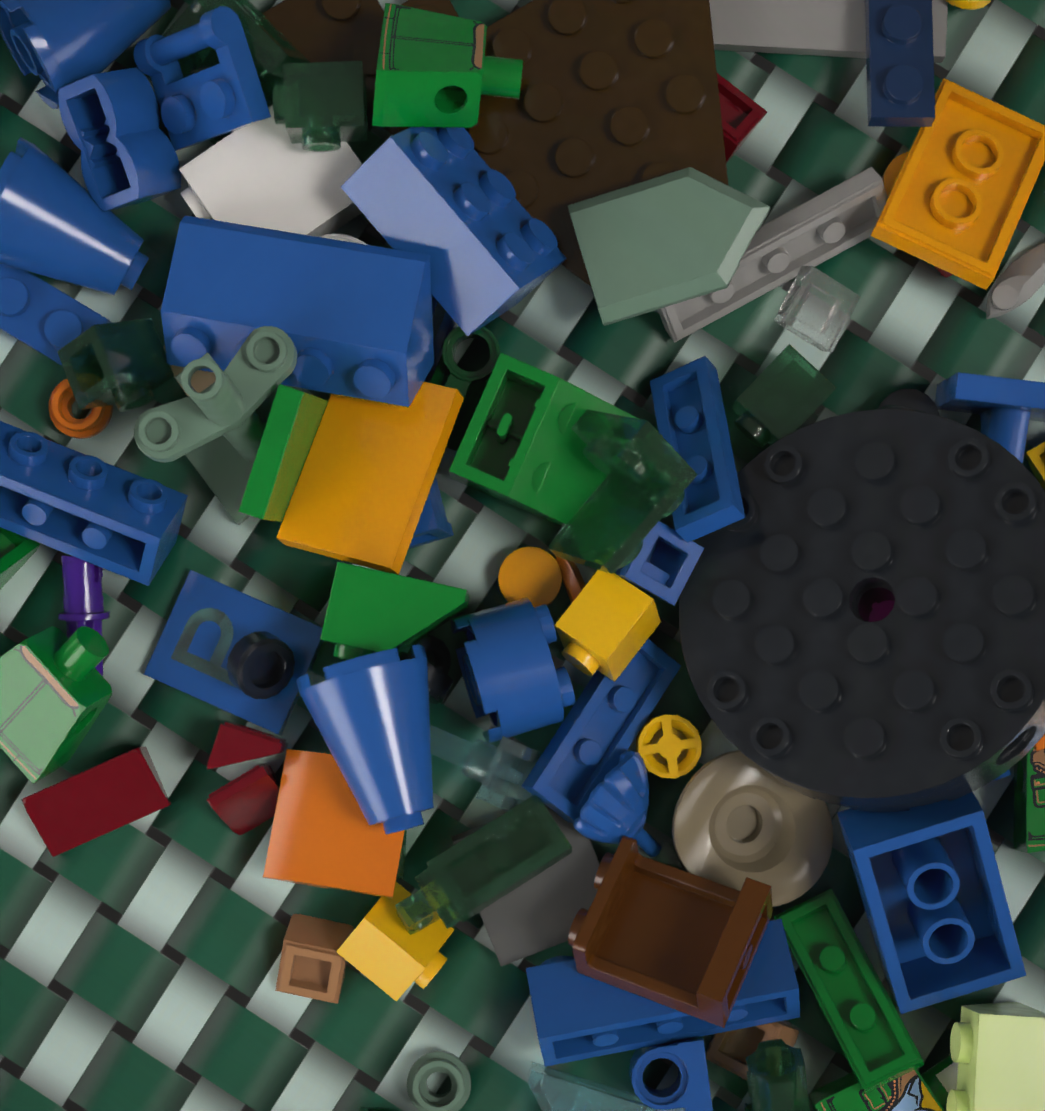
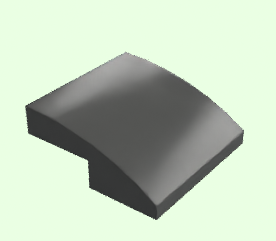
(545, 906)

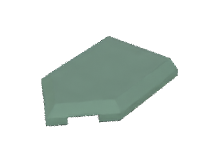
(663, 241)

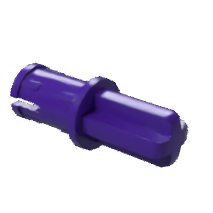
(82, 597)

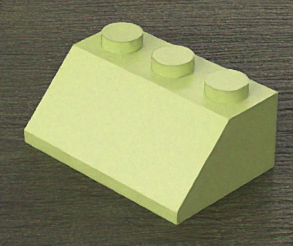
(998, 1058)

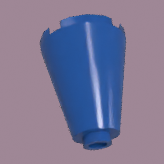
(72, 37)
(59, 230)
(378, 732)

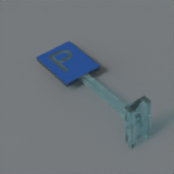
(215, 617)

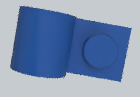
(691, 1086)

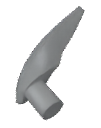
(1017, 283)

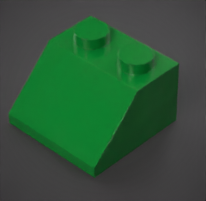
(385, 610)

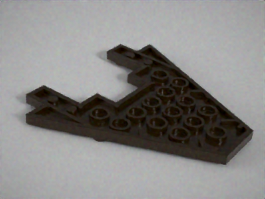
(602, 99)

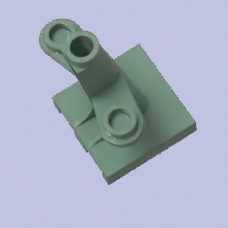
(226, 420)

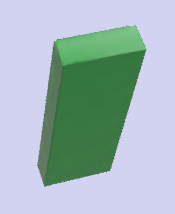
(849, 992)

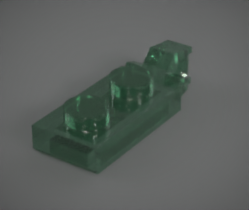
(485, 867)

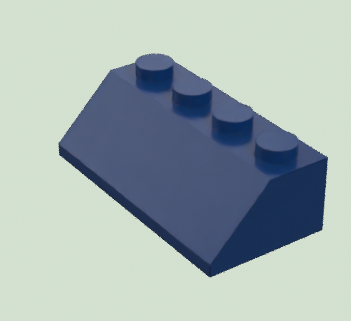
(346, 305)

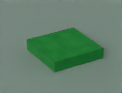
(282, 453)

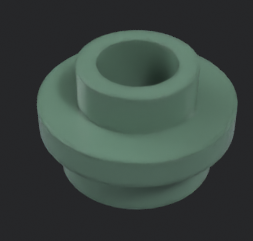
(443, 1062)

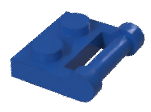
(214, 98)

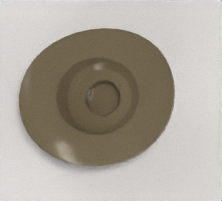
(749, 824)

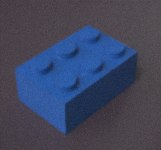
(442, 200)
(933, 900)

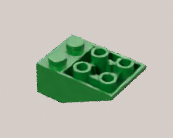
(524, 442)

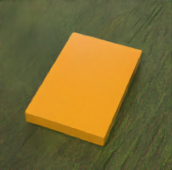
(964, 185)
(370, 477)

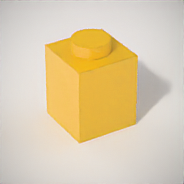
(606, 625)
(389, 954)

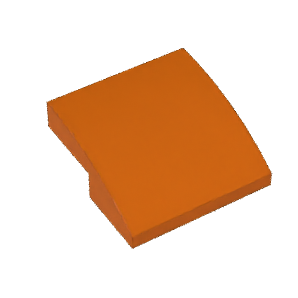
(324, 836)

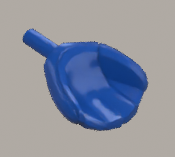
(619, 806)

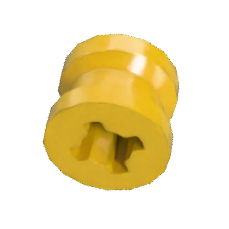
(680, 754)

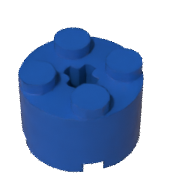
(512, 669)

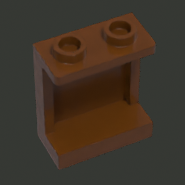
(670, 933)

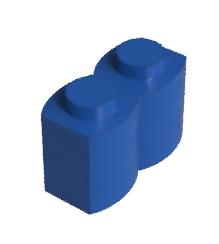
(119, 136)

